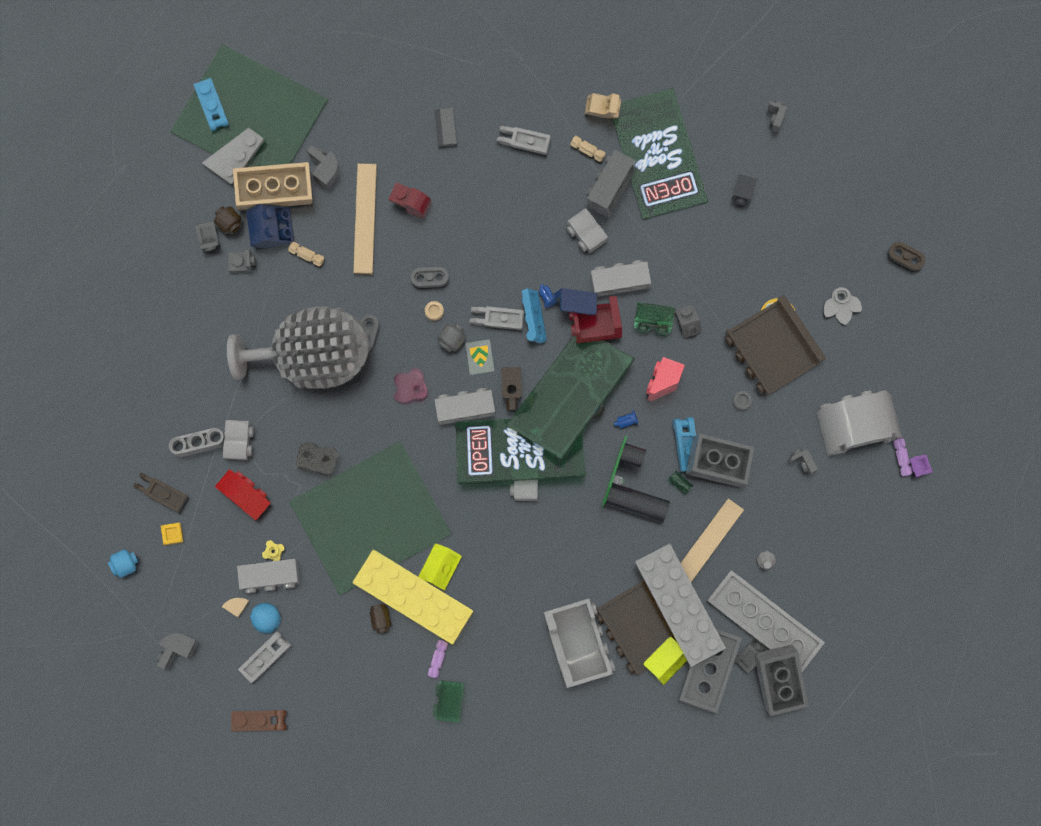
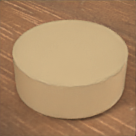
(434, 311)

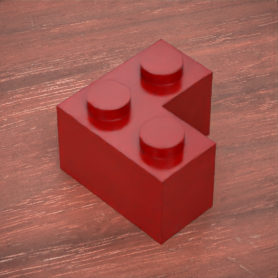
(241, 492)

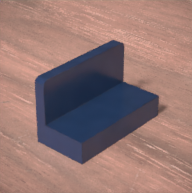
(577, 301)

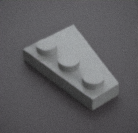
(235, 154)

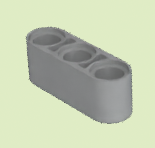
(187, 440)

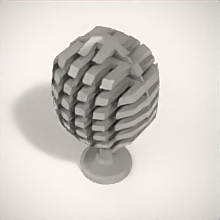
(310, 348)

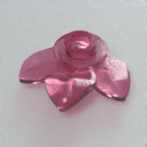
(407, 384)

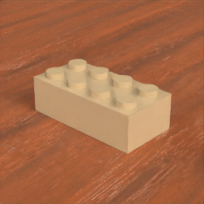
(272, 185)

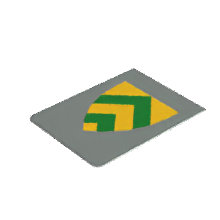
(479, 357)

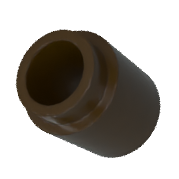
(380, 618)

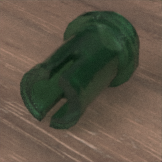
(680, 482)

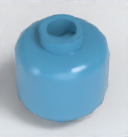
(122, 563)

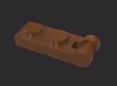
(257, 720)

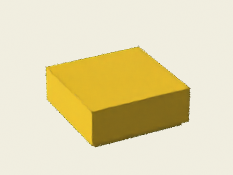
(172, 533)

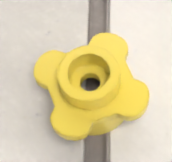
(272, 546)

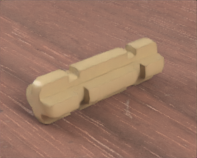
(588, 148)
(306, 254)

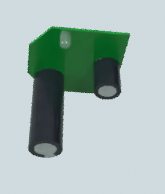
(631, 499)

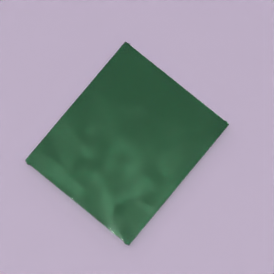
(254, 100)
(368, 508)

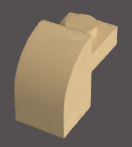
(603, 106)

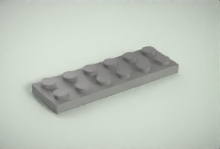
(680, 605)
(763, 618)

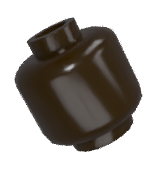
(228, 220)

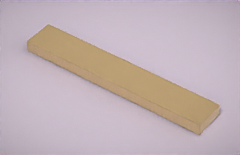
(365, 219)
(711, 538)

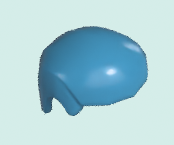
(265, 618)

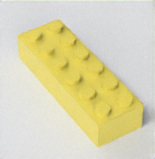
(413, 597)

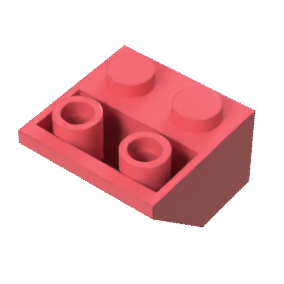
(667, 376)

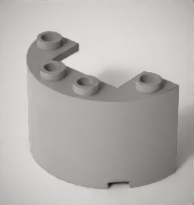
(858, 421)
(578, 643)

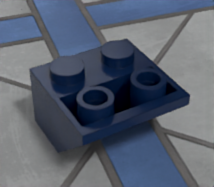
(269, 226)

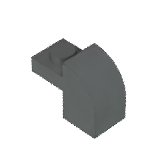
(328, 167)
(175, 644)

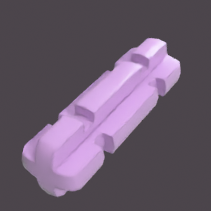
(902, 456)
(437, 659)

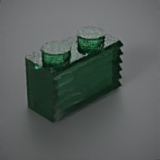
(654, 317)
(449, 701)

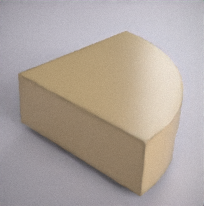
(236, 606)

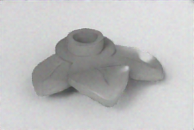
(842, 308)

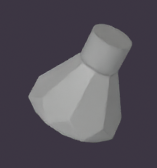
(766, 560)

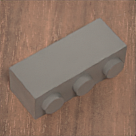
(620, 278)
(464, 406)
(268, 575)

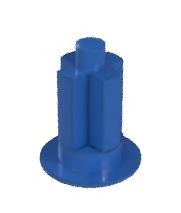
(547, 296)
(626, 420)

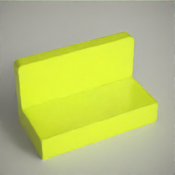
(440, 566)
(666, 660)

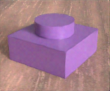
(921, 465)

